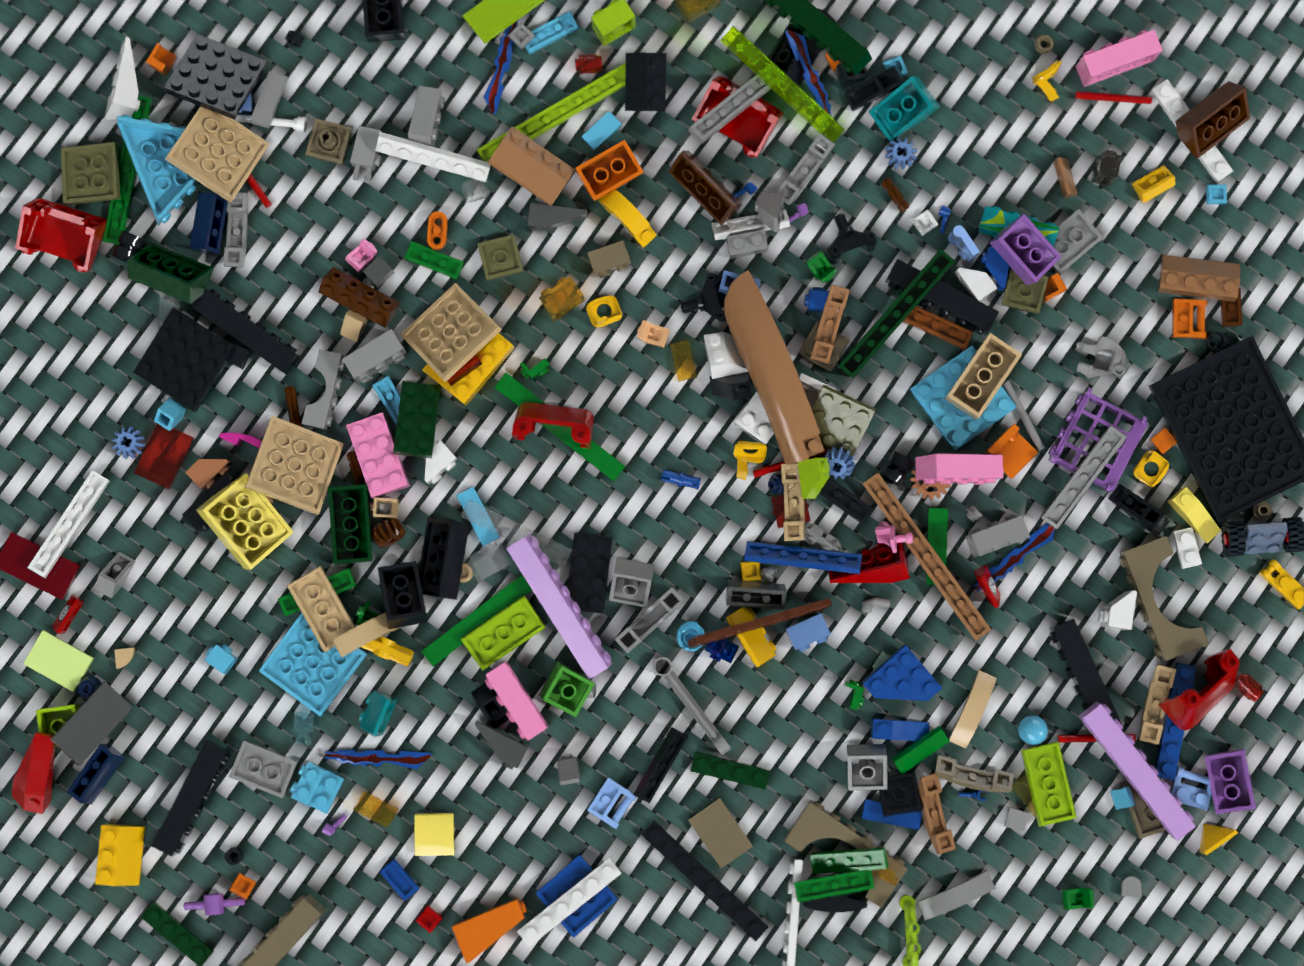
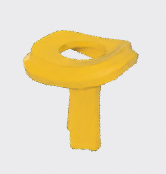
(1041, 80)
(603, 321)
(744, 457)
(1163, 466)

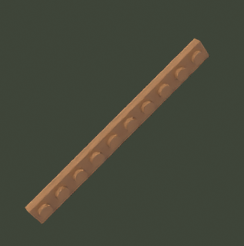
(927, 557)

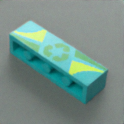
(996, 220)

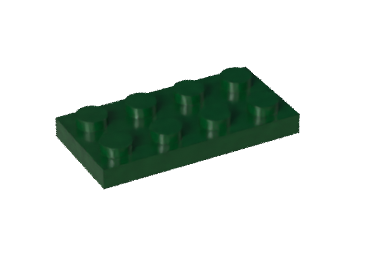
(416, 419)

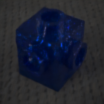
(719, 647)

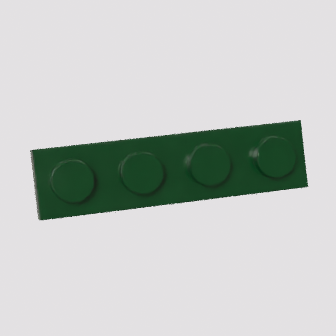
(730, 770)
(177, 934)

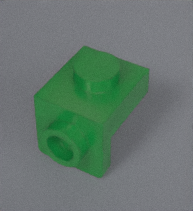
(820, 267)
(538, 370)
(365, 614)
(857, 699)
(1077, 898)

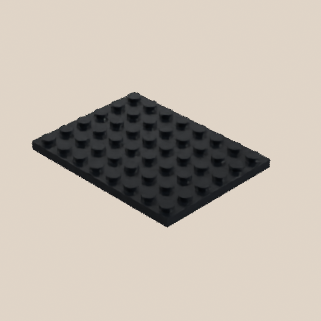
(1233, 428)

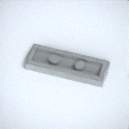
(268, 99)

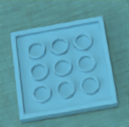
(950, 421)
(308, 672)

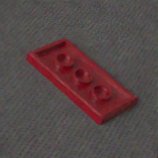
(19, 553)

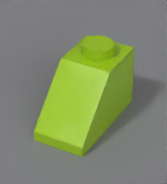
(813, 476)

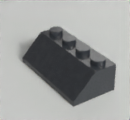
(784, 58)
(442, 557)

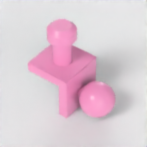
(886, 534)

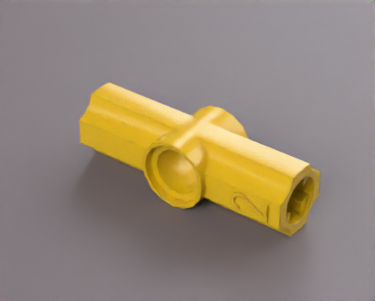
(390, 650)

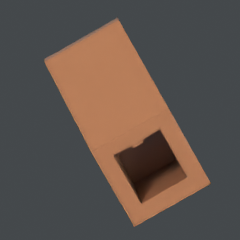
(206, 471)

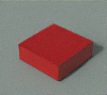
(429, 919)

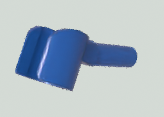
(749, 187)
(945, 212)
(972, 794)

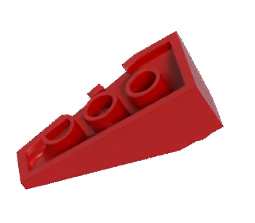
(877, 566)
(35, 774)

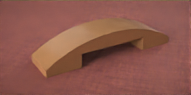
(829, 323)
(933, 814)

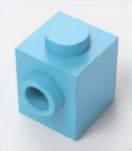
(170, 414)
(221, 658)

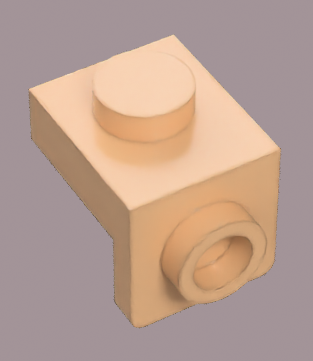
(653, 334)

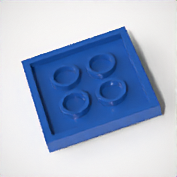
(566, 879)

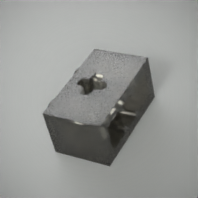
(1106, 168)

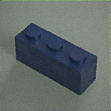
(208, 223)
(95, 774)

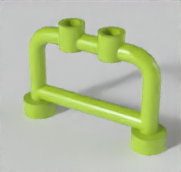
(907, 903)

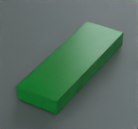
(434, 260)
(920, 750)

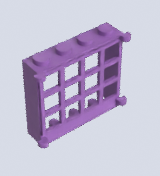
(1124, 453)

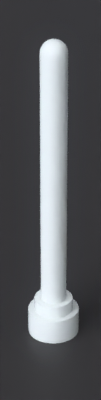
(298, 124)

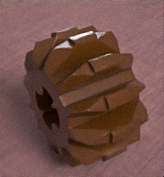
(388, 532)

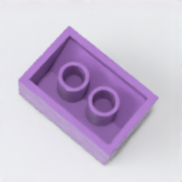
(1025, 249)
(1230, 781)

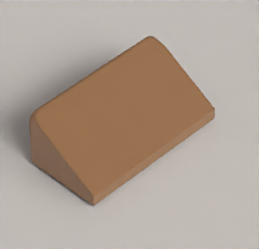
(1065, 177)

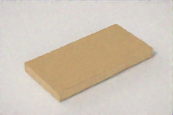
(321, 607)

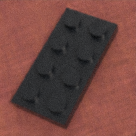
(589, 571)

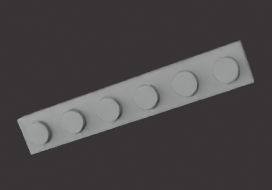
(729, 109)
(1084, 476)

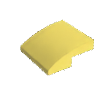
(434, 834)

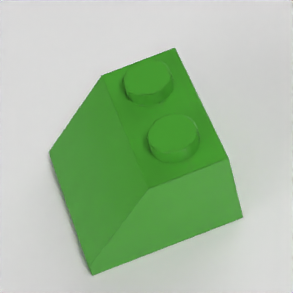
(566, 689)

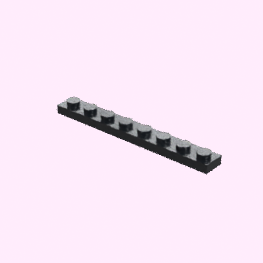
(705, 880)

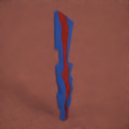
(811, 77)
(494, 91)
(1015, 557)
(377, 757)

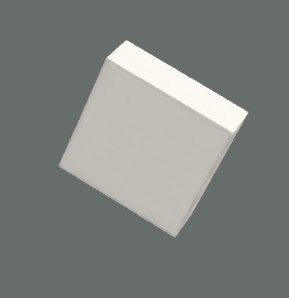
(925, 222)

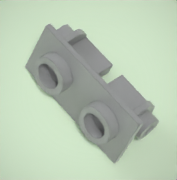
(813, 536)

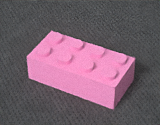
(1118, 57)
(374, 451)
(959, 469)
(516, 700)

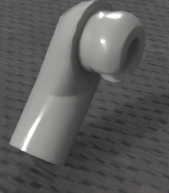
(875, 602)

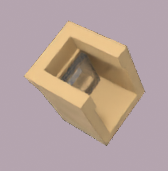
(384, 507)

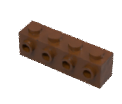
(358, 297)

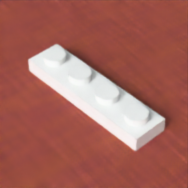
(744, 225)

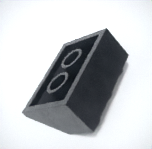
(645, 82)

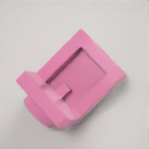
(362, 255)

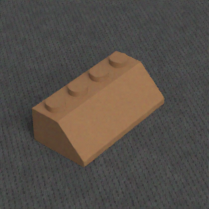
(531, 166)
(1199, 278)

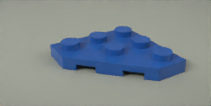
(902, 678)

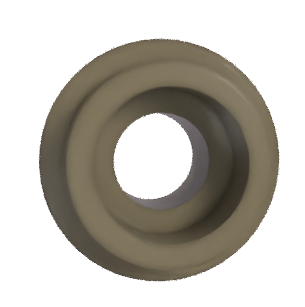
(1046, 39)
(1258, 515)

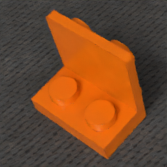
(1014, 449)

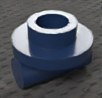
(775, 484)

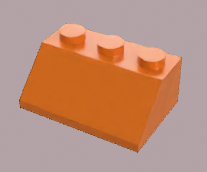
(608, 170)

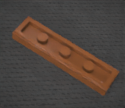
(939, 327)

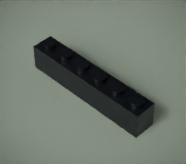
(946, 299)
(245, 331)
(1080, 666)
(190, 798)

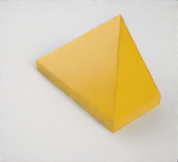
(1214, 836)

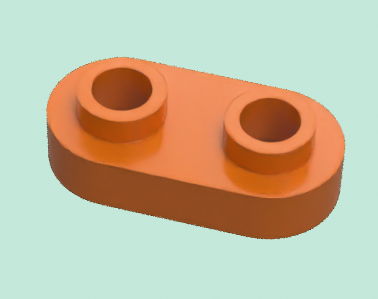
(437, 231)

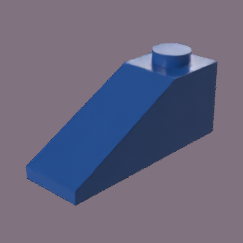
(898, 729)

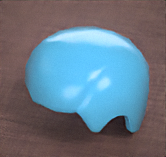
(686, 632)
(1033, 730)

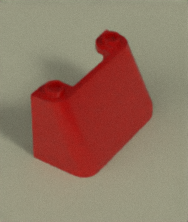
(750, 127)
(60, 232)
(531, 413)
(1192, 706)

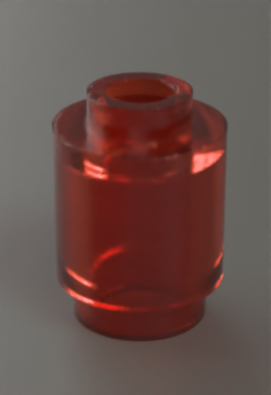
(589, 63)
(1249, 687)

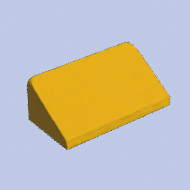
(1154, 183)

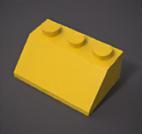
(752, 641)
(120, 855)

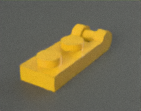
(1284, 584)

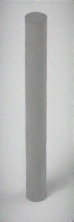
(1023, 415)

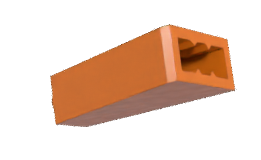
(484, 929)

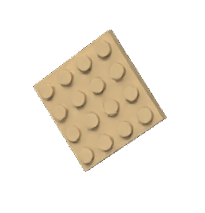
(217, 152)
(450, 332)
(294, 465)

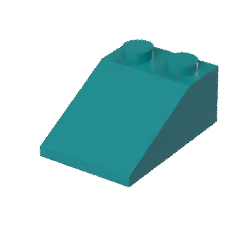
(904, 108)
(378, 713)

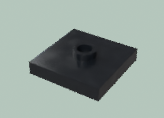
(901, 795)

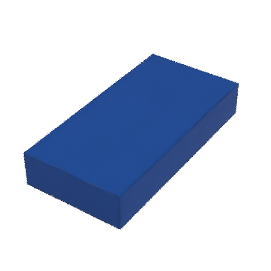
(399, 879)

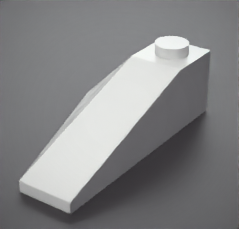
(125, 93)

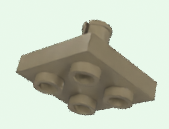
(329, 141)

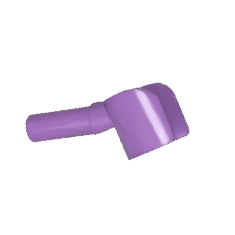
(802, 211)
(329, 829)

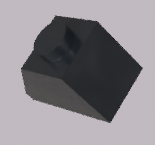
(732, 387)
(489, 705)

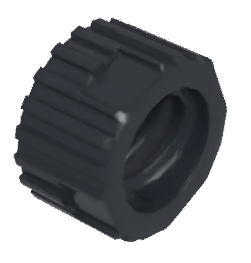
(294, 38)
(229, 860)

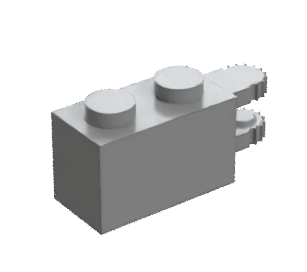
(364, 153)

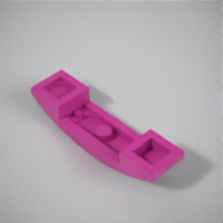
(237, 438)

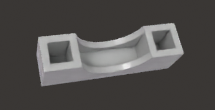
(319, 413)
(649, 620)

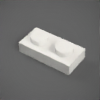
(1186, 548)

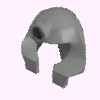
(1108, 358)

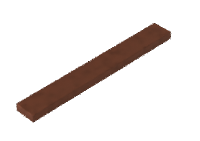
(759, 623)

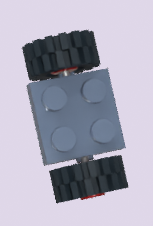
(1263, 537)

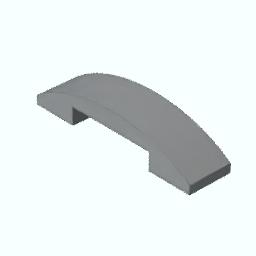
(805, 168)
(236, 231)
(956, 895)

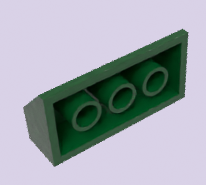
(169, 272)
(350, 524)

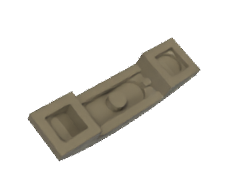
(973, 778)

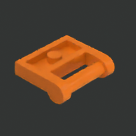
(1183, 318)

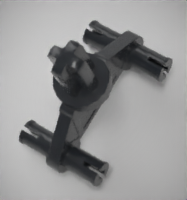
(849, 239)
(707, 300)

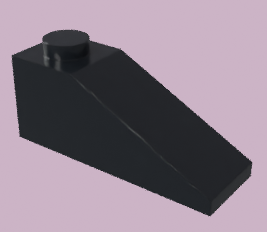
(1139, 510)

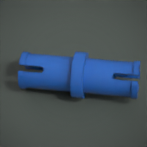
(680, 479)

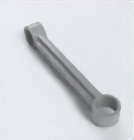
(693, 707)

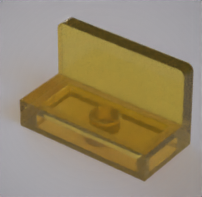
(376, 809)

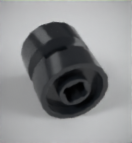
(128, 246)
(897, 469)

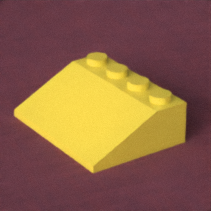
(245, 522)

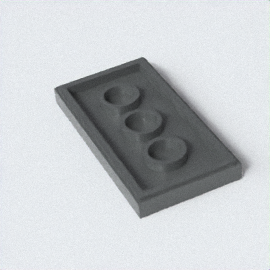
(91, 723)

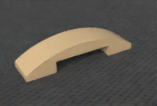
(793, 503)
(362, 635)
(973, 709)
(1152, 714)

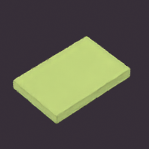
(58, 660)

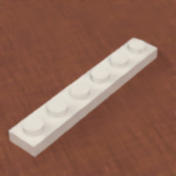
(1175, 108)
(432, 157)
(68, 524)
(569, 902)
(792, 909)

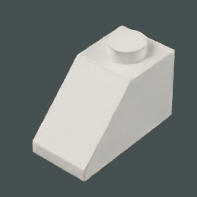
(976, 283)

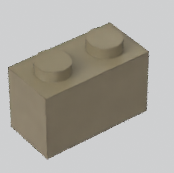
(609, 259)

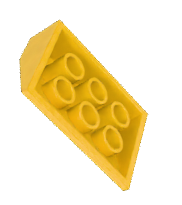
(491, 357)

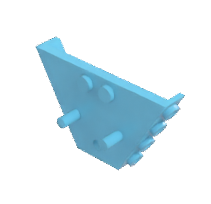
(161, 181)

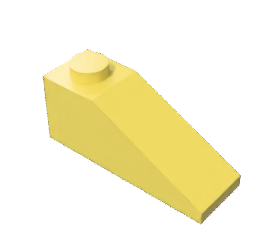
(1194, 514)

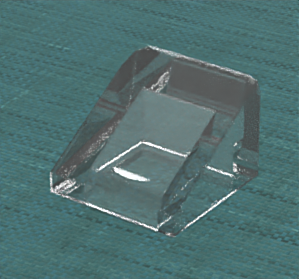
(474, 190)

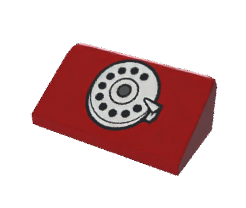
(988, 585)
(67, 614)

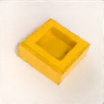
(750, 571)

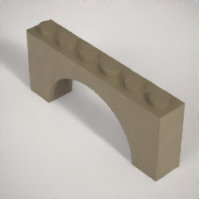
(1141, 566)
(817, 824)

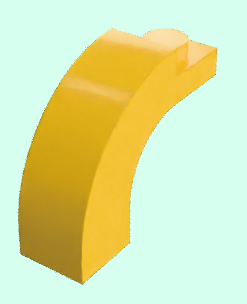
(629, 216)

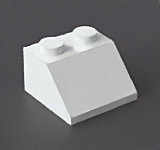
(723, 355)
(1119, 612)

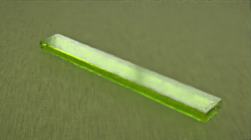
(782, 84)

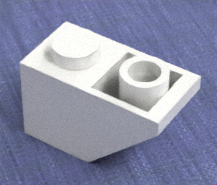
(441, 460)

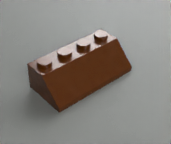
(1213, 118)
(704, 187)

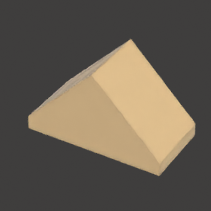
(353, 325)

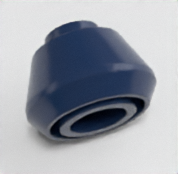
(92, 682)

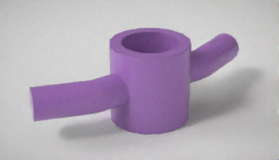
(214, 904)

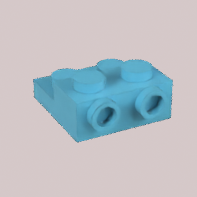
(316, 787)

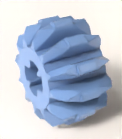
(902, 160)
(134, 446)
(840, 462)

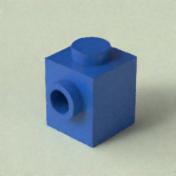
(815, 299)

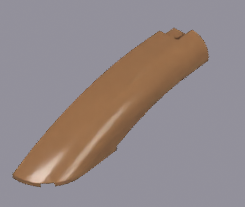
(771, 370)

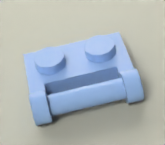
(964, 243)
(1188, 794)
(606, 799)

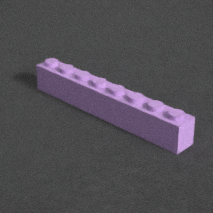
(559, 606)
(1137, 771)

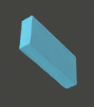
(601, 130)

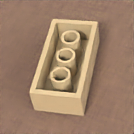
(983, 376)

